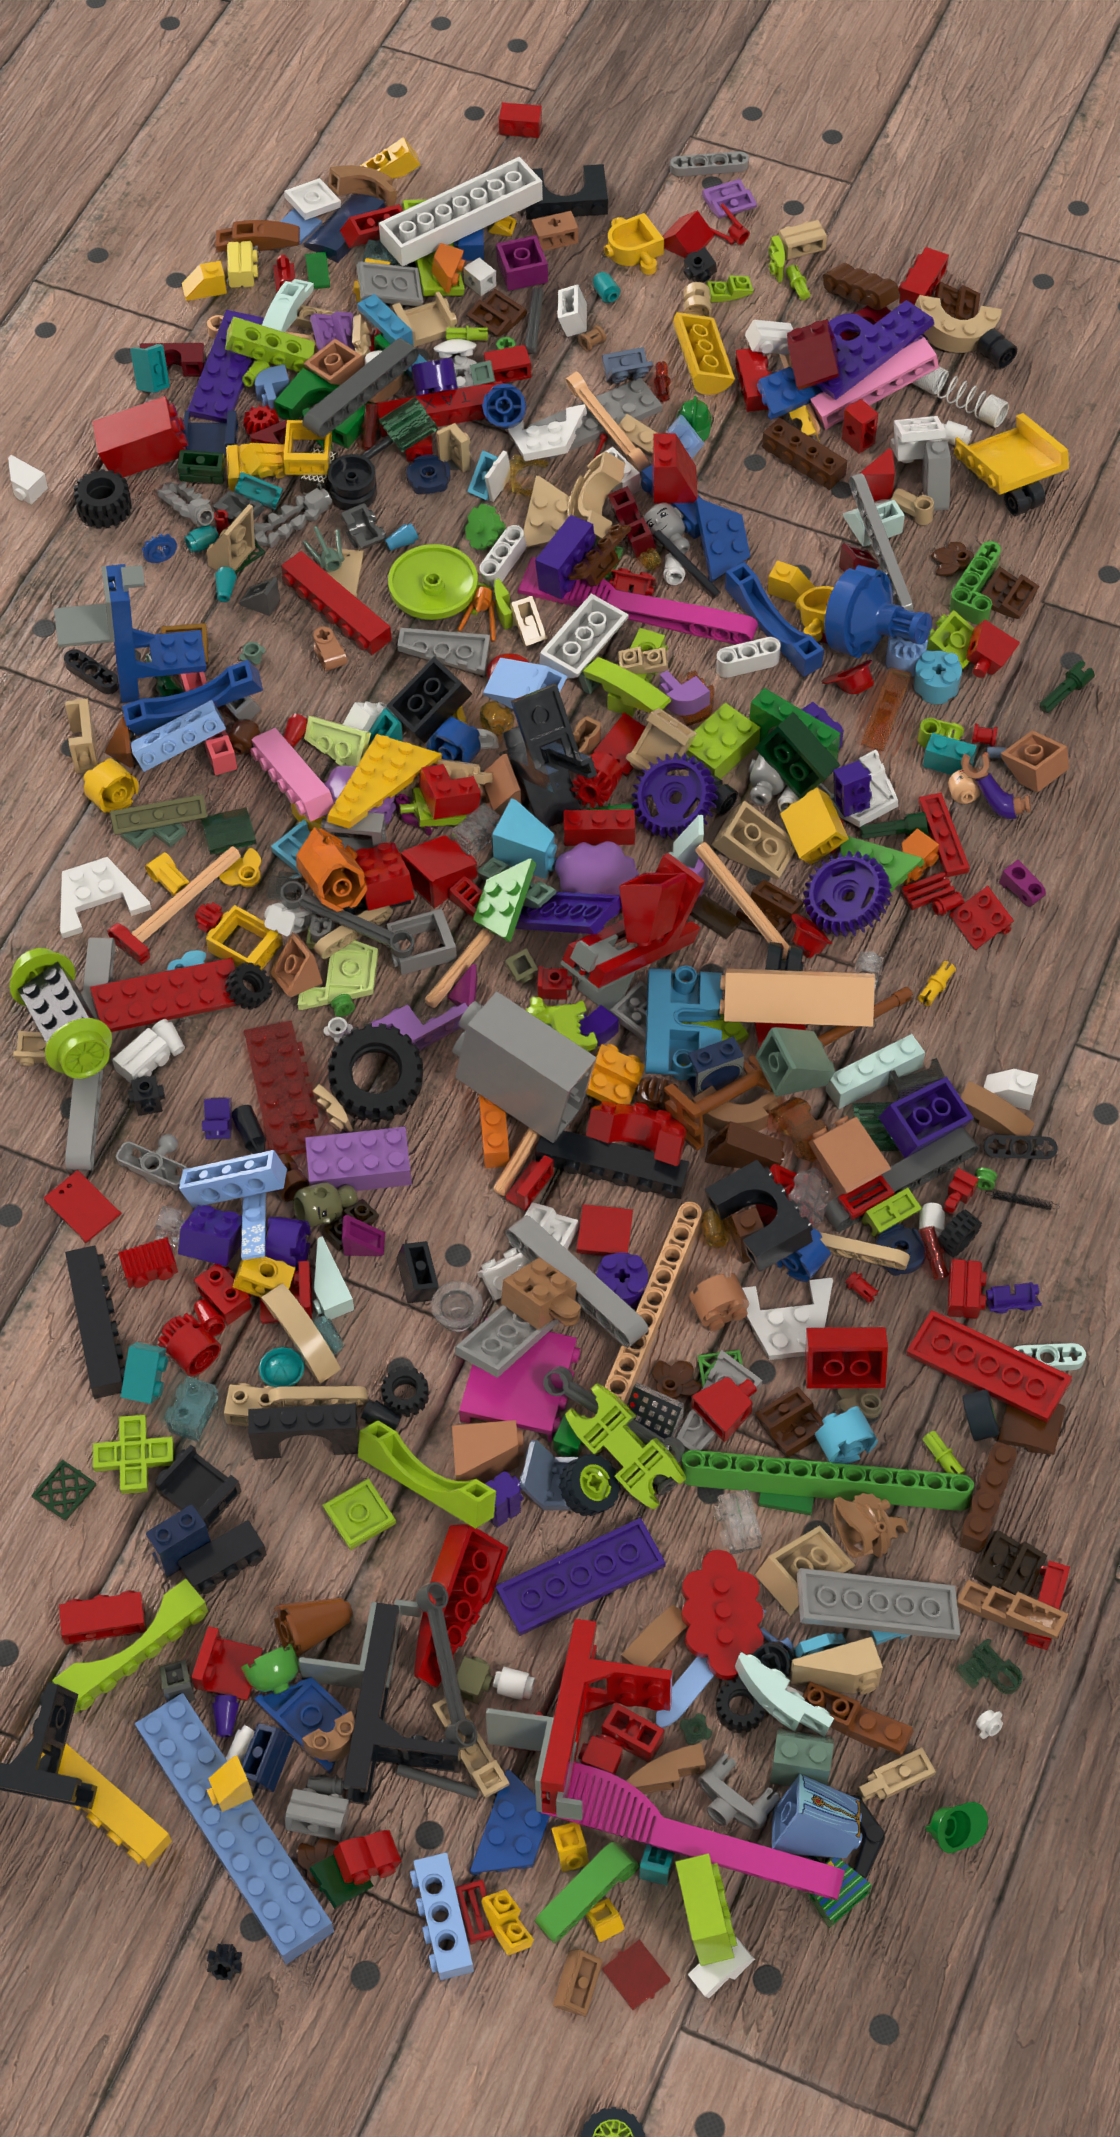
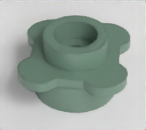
(252, 651)

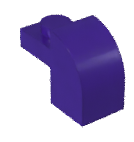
(600, 1022)
(217, 1118)

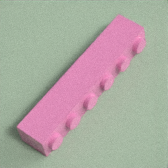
(897, 372)
(292, 774)

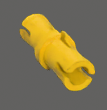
(936, 983)

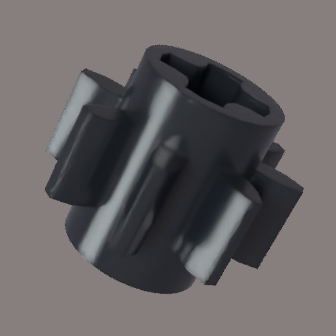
(224, 1961)

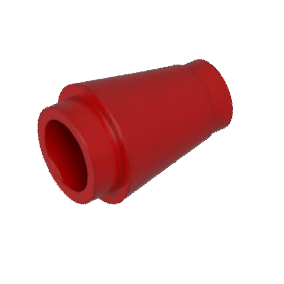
(295, 729)
(209, 1317)

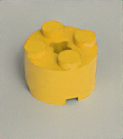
(110, 786)

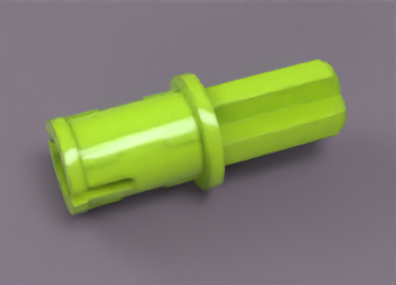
(798, 282)
(467, 333)
(942, 1453)

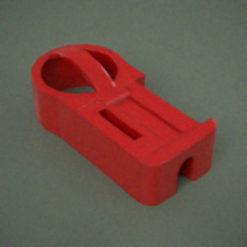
(129, 943)

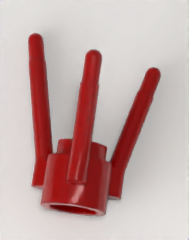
(736, 231)

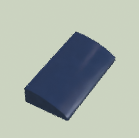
(328, 236)

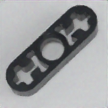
(88, 663)
(1039, 1140)

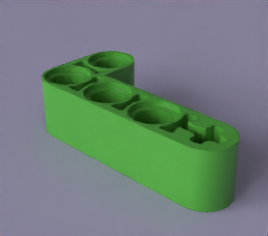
(966, 595)
(594, 1881)

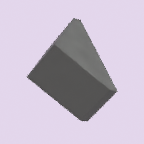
(262, 596)
(176, 1680)

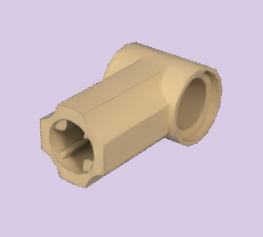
(919, 507)

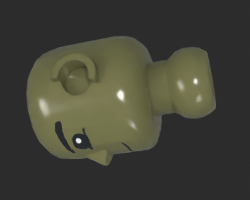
(322, 1202)

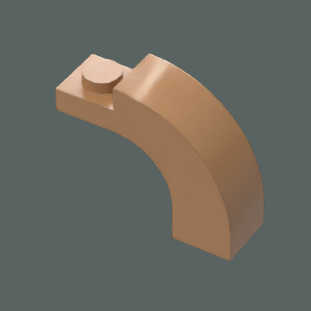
(362, 180)
(750, 1115)

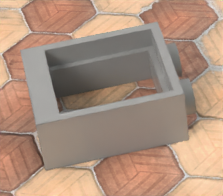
(371, 825)
(420, 924)

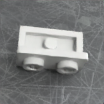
(495, 1272)

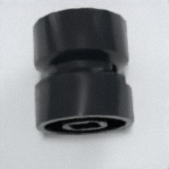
(997, 348)
(1025, 498)
(726, 797)

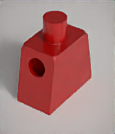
(989, 648)
(724, 1405)

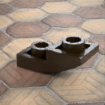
(360, 1210)

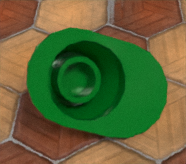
(698, 416)
(958, 1826)

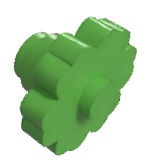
(484, 527)

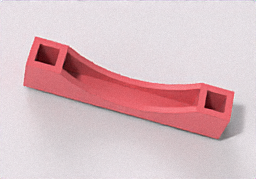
(218, 746)

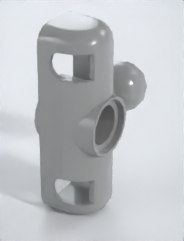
(166, 1168)

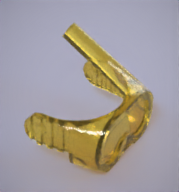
(516, 465)

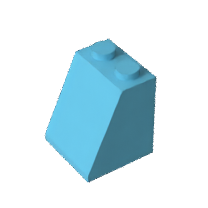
(524, 837)

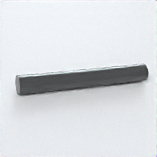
(437, 1781)

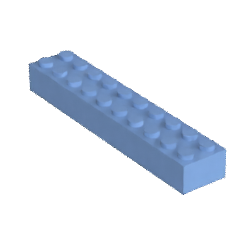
(238, 1835)

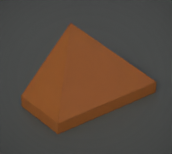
(120, 746)

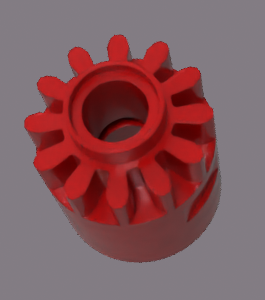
(600, 787)
(189, 1344)

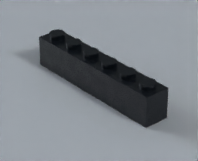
(615, 1164)
(95, 1322)

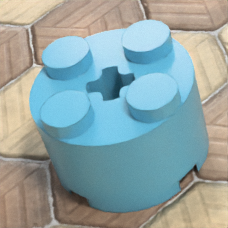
(937, 676)
(846, 1436)

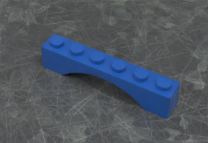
(796, 646)
(231, 685)

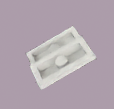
(558, 1226)

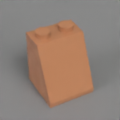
(848, 1155)
(486, 1449)

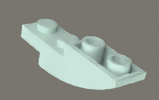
(286, 303)
(770, 1691)

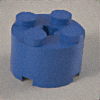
(455, 741)
(807, 1260)

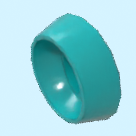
(281, 1367)

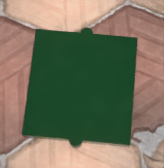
(332, 1883)

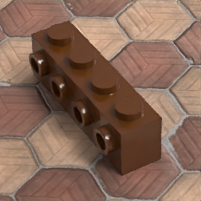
(804, 453)

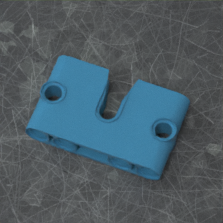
(675, 1002)

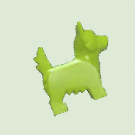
(564, 1020)

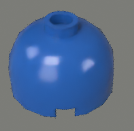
(504, 406)

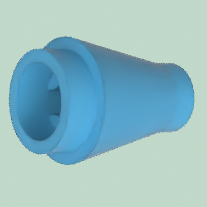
(402, 537)

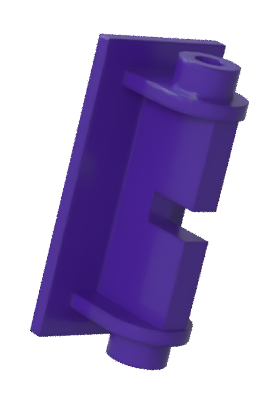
(1000, 1298)

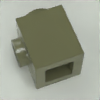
(521, 966)
(474, 1679)

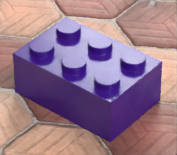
(562, 554)
(925, 1116)

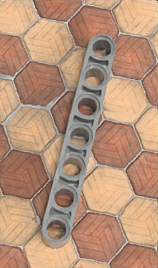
(591, 1292)

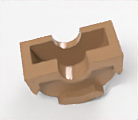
(332, 1744)

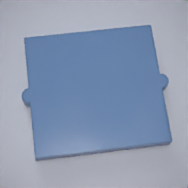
(307, 226)

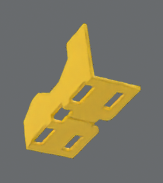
(803, 414)

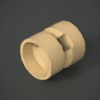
(697, 299)

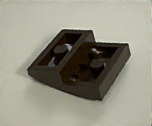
(1009, 1564)

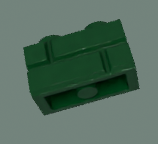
(201, 466)

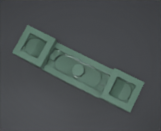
(537, 893)

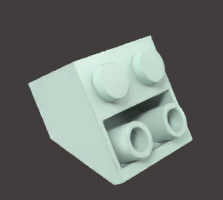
(890, 515)

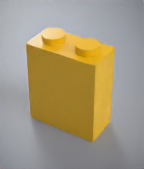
(814, 826)

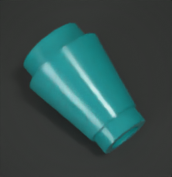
(225, 582)

